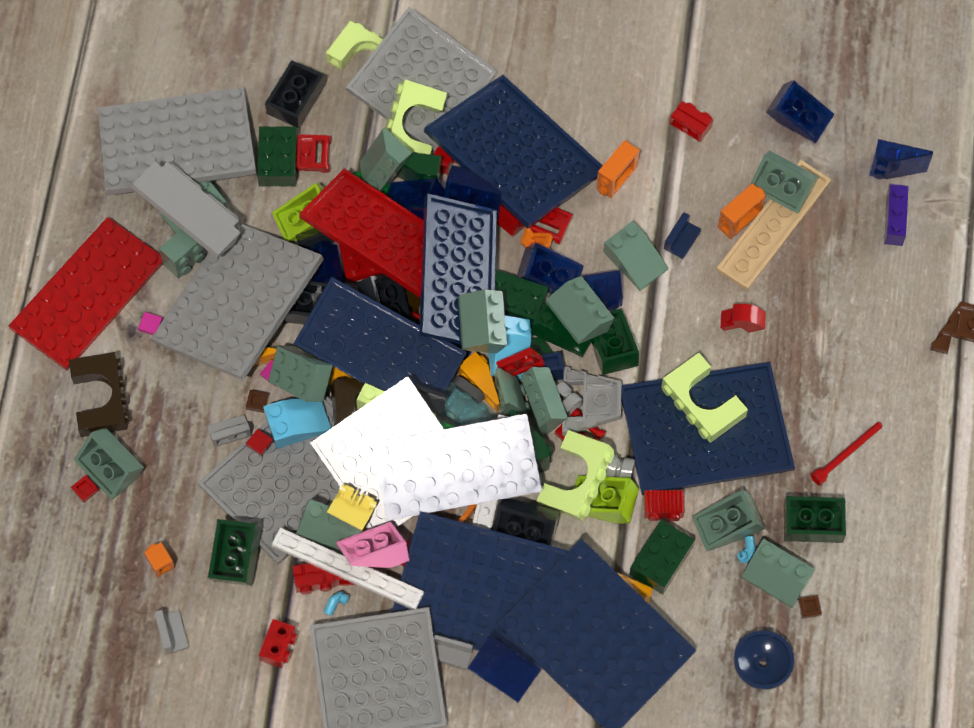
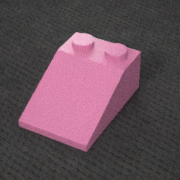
(375, 547)

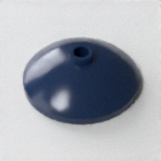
(764, 647)

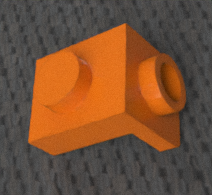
(541, 238)

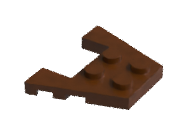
(958, 326)

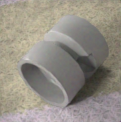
(569, 400)
(620, 468)

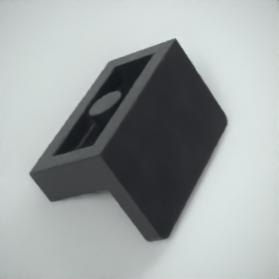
(311, 237)
(434, 399)

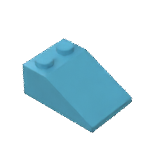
(518, 339)
(295, 421)

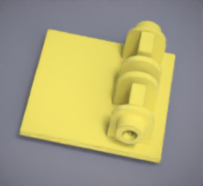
(352, 507)

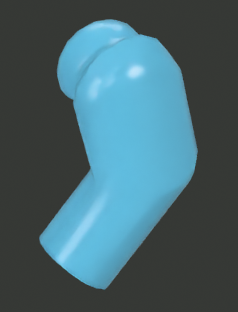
(746, 555)
(334, 600)

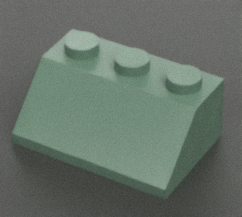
(383, 160)
(784, 181)
(580, 310)
(482, 321)
(543, 399)
(108, 463)
(323, 527)
(778, 573)

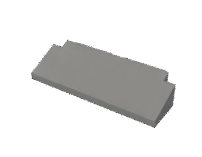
(188, 207)

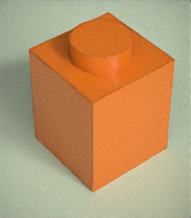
(159, 559)

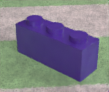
(896, 215)

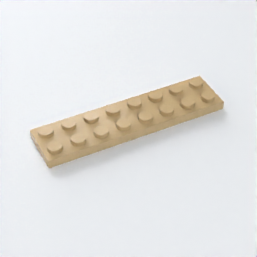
(767, 236)

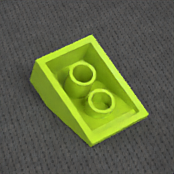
(288, 214)
(614, 499)

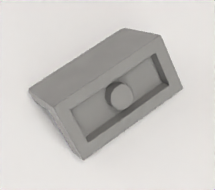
(229, 430)
(171, 631)
(453, 652)

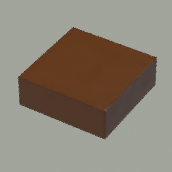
(257, 400)
(809, 606)

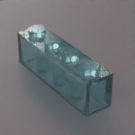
(463, 409)

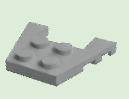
(600, 401)

